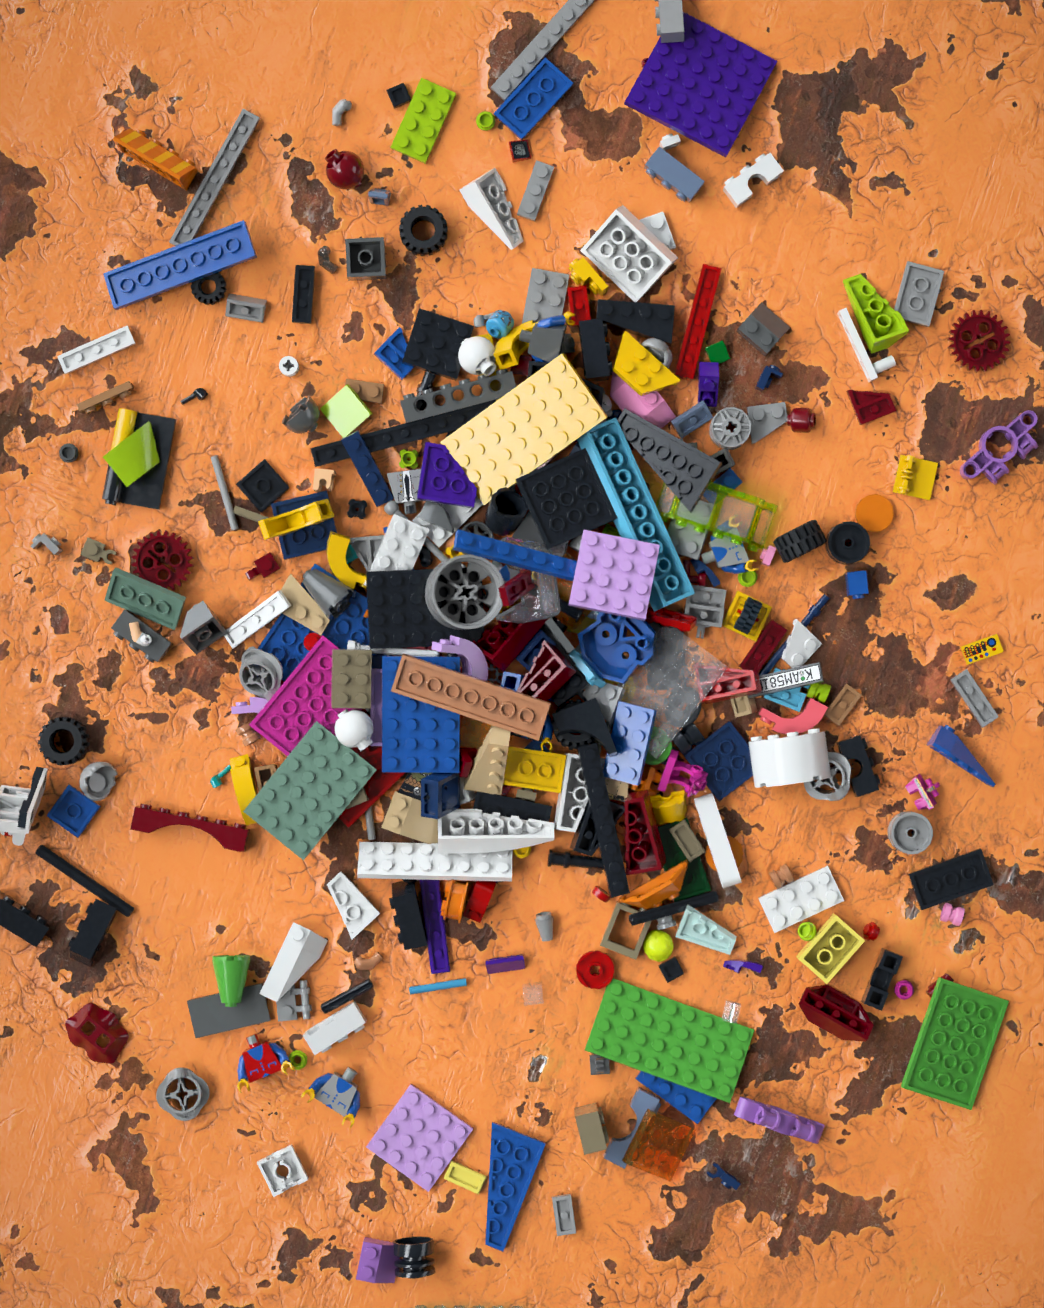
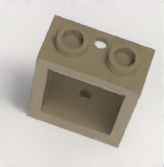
(619, 948)

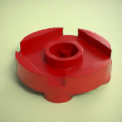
(605, 972)

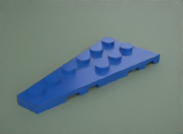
(510, 1174)

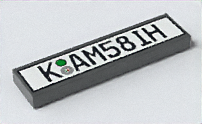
(790, 679)

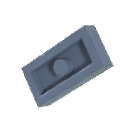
(692, 419)

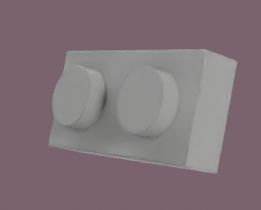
(564, 1214)

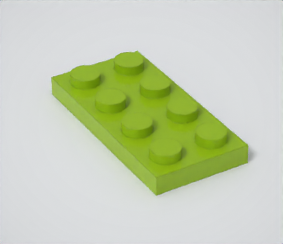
(423, 120)

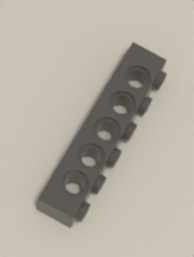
(411, 413)

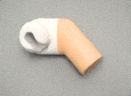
(138, 636)

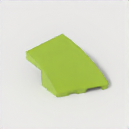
(134, 455)

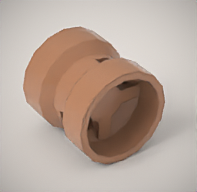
(249, 735)
(782, 876)

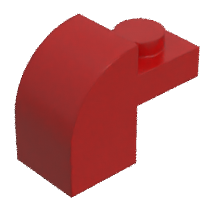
(479, 900)

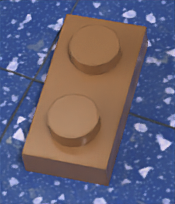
(367, 391)
(842, 704)

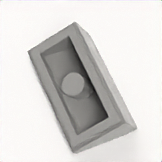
(245, 308)

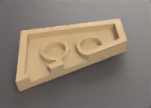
(303, 607)

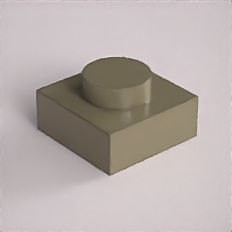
(526, 794)

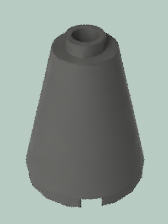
(328, 593)

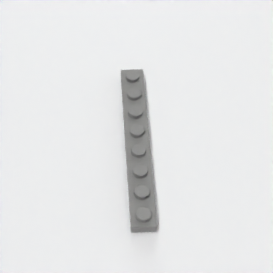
(539, 47)
(215, 178)

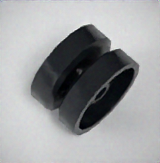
(836, 546)

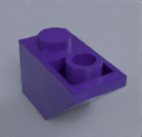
(708, 383)

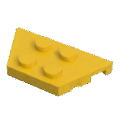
(640, 368)

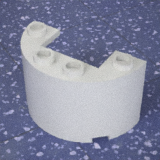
(789, 758)

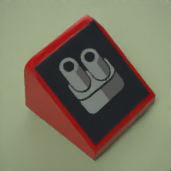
(519, 150)

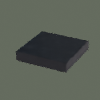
(262, 486)

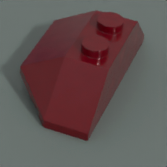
(836, 1013)

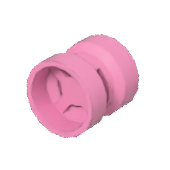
(952, 914)

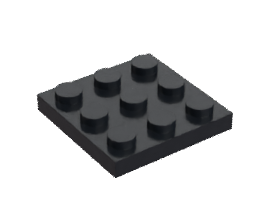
(436, 344)

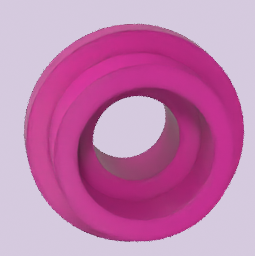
(910, 989)

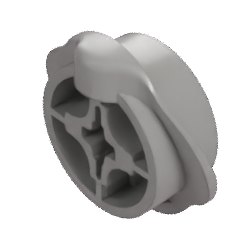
(260, 672)
(840, 791)
(202, 1091)

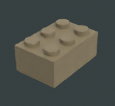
(351, 678)
(590, 1128)

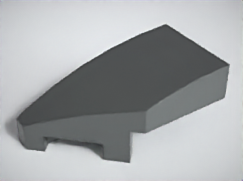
(436, 515)

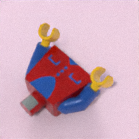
(261, 1061)

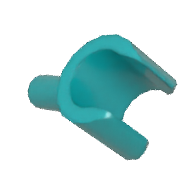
(215, 781)

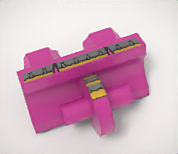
(926, 799)

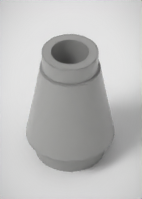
(545, 925)

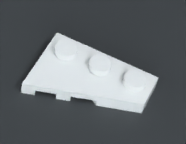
(352, 904)

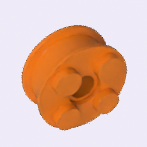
(456, 899)

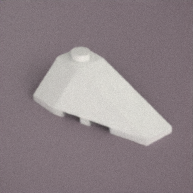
(488, 201)

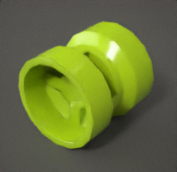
(818, 691)

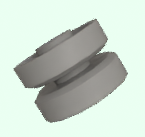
(921, 833)

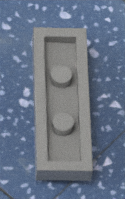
(535, 190)
(974, 698)

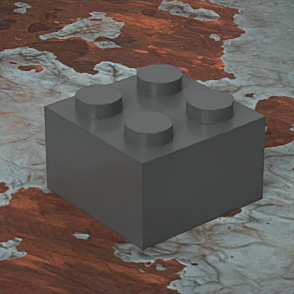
(365, 259)

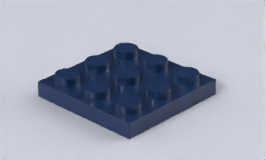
(308, 539)
(725, 760)

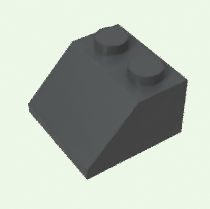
(763, 329)
(201, 628)

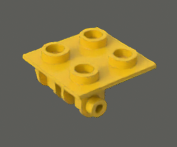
(915, 477)

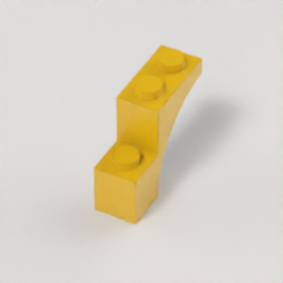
(296, 519)

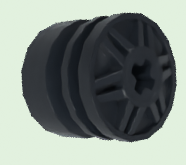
(414, 1260)

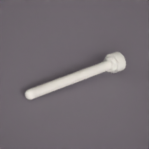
(393, 651)

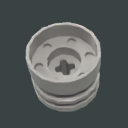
(725, 438)

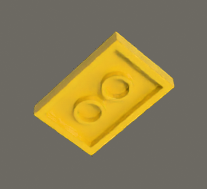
(534, 769)

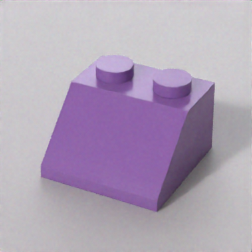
(377, 1261)

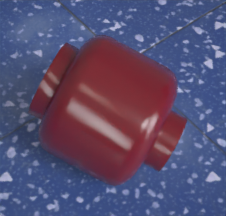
(801, 420)

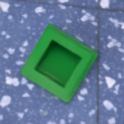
(717, 352)

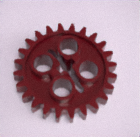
(971, 326)
(173, 547)

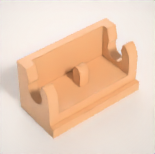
(323, 477)

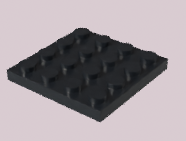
(566, 499)

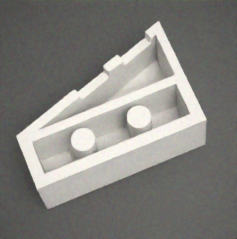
(335, 1028)

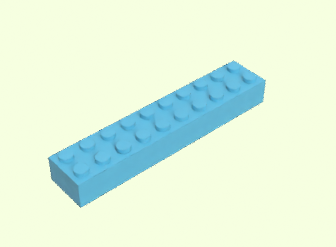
(635, 509)

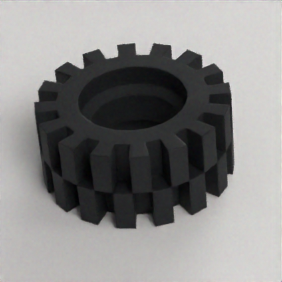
(213, 297)

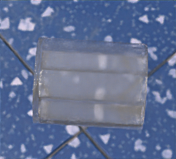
(731, 1011)

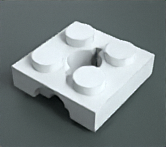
(288, 1158)

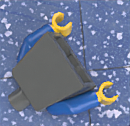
(547, 337)

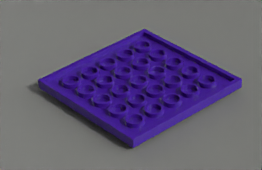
(701, 85)

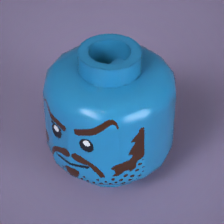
(499, 324)

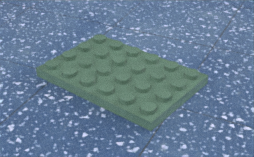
(310, 790)

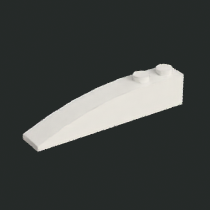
(483, 832)

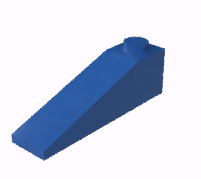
(951, 747)

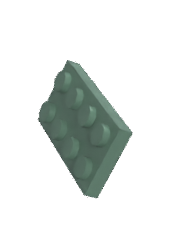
(145, 598)

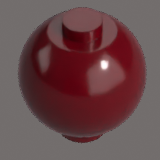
(344, 169)

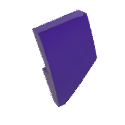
(737, 964)

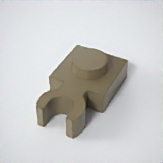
(95, 551)

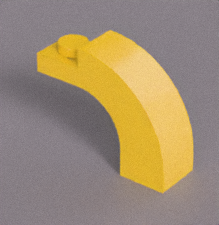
(510, 348)
(336, 556)
(243, 784)

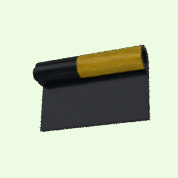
(149, 488)

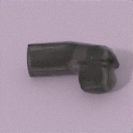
(324, 260)

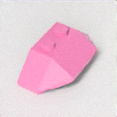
(649, 407)

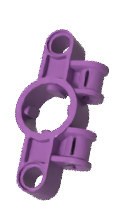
(1018, 435)
(779, 1120)

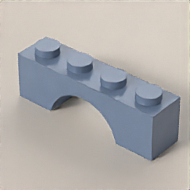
(618, 1146)

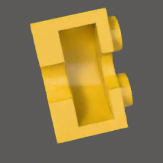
(669, 808)

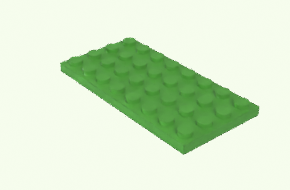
(669, 1040)

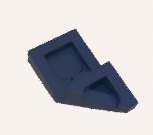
(700, 567)

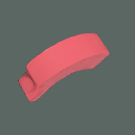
(803, 722)

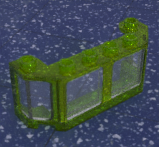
(722, 513)

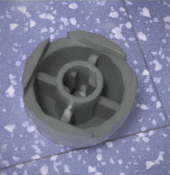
(302, 416)

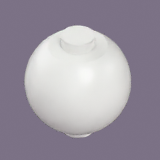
(477, 356)
(354, 729)

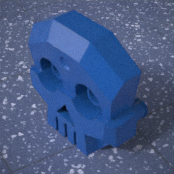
(606, 654)

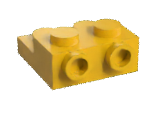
(583, 273)

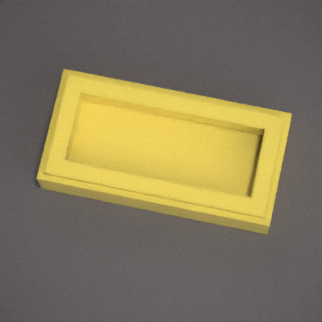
(464, 1177)

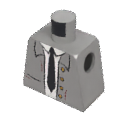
(405, 488)

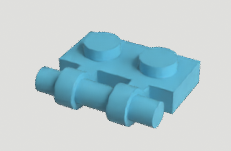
(790, 698)

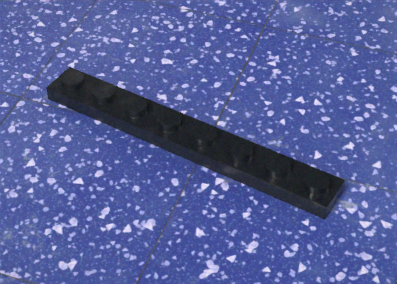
(603, 819)

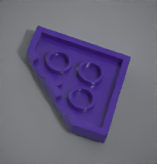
(444, 479)

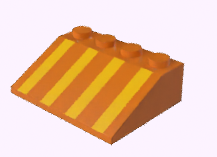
(156, 157)

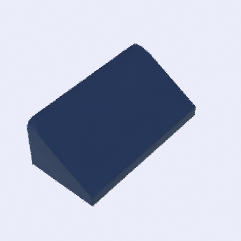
(532, 649)

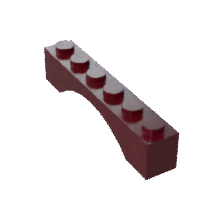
(229, 836)

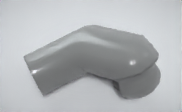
(338, 110)

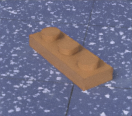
(106, 398)

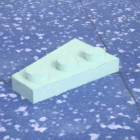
(704, 932)

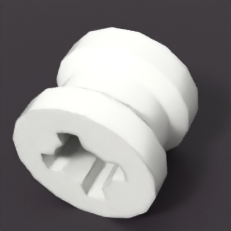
(288, 370)

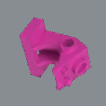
(671, 775)

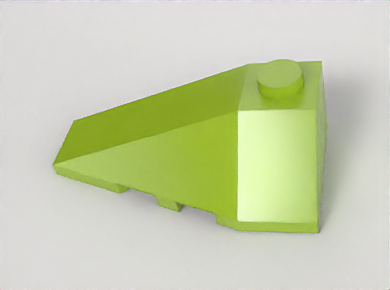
(877, 320)

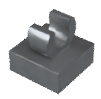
(599, 1065)

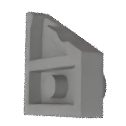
(766, 419)

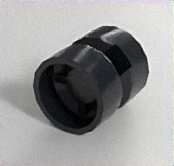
(687, 738)

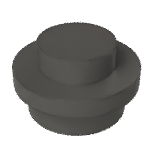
(68, 453)

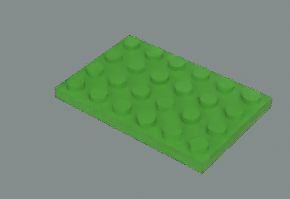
(954, 1043)

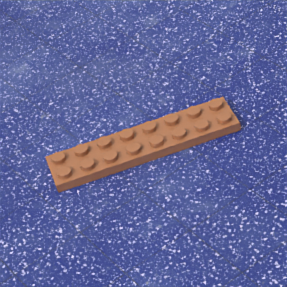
(470, 697)

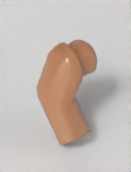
(368, 964)

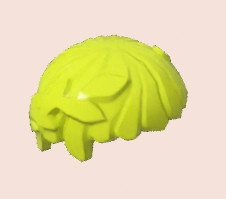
(658, 945)

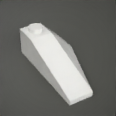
(295, 957)

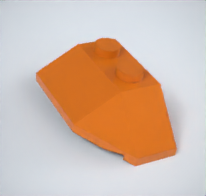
(658, 888)

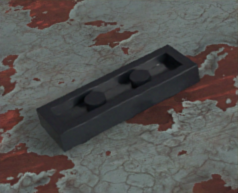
(303, 294)

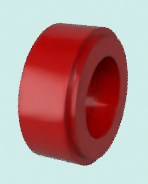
(601, 894)

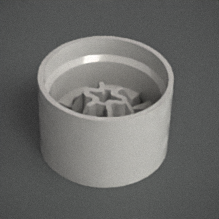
(483, 569)

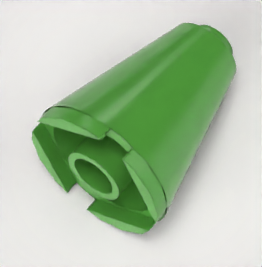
(231, 977)

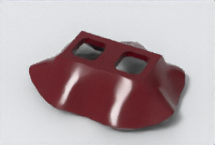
(106, 1023)

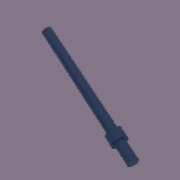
(814, 611)

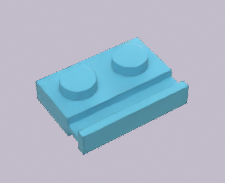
(590, 675)

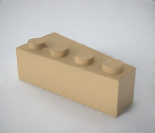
(489, 763)

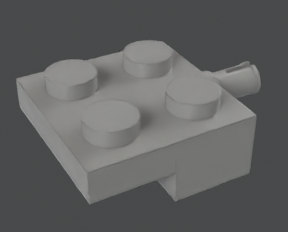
(707, 606)

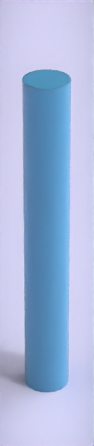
(437, 986)

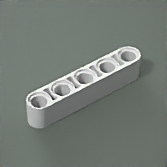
(717, 840)

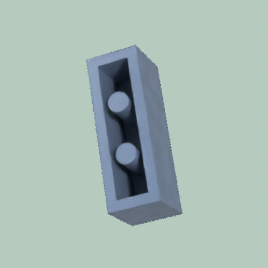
(673, 175)

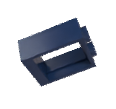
(441, 800)

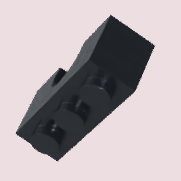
(866, 780)
(880, 979)

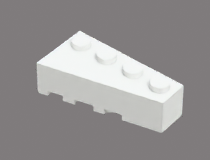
(573, 795)

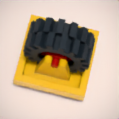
(746, 616)

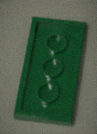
(695, 878)

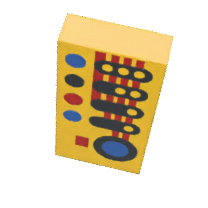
(981, 649)

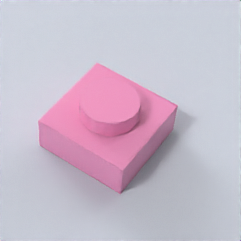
(767, 555)

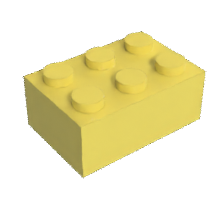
(830, 948)

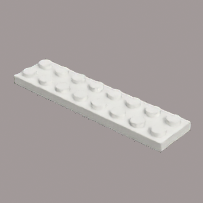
(423, 862)

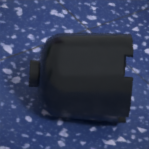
(505, 511)

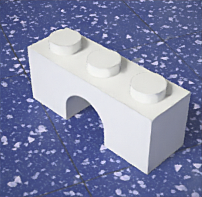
(764, 168)

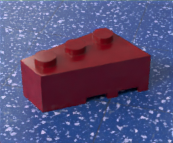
(547, 673)

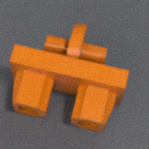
(649, 775)

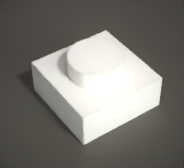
(669, 141)

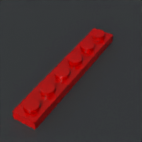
(697, 321)

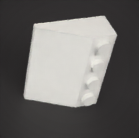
(629, 253)

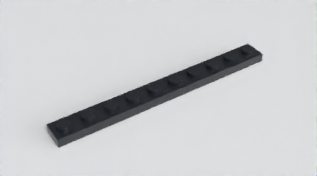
(401, 433)

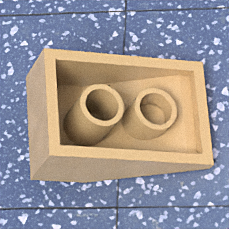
(405, 819)

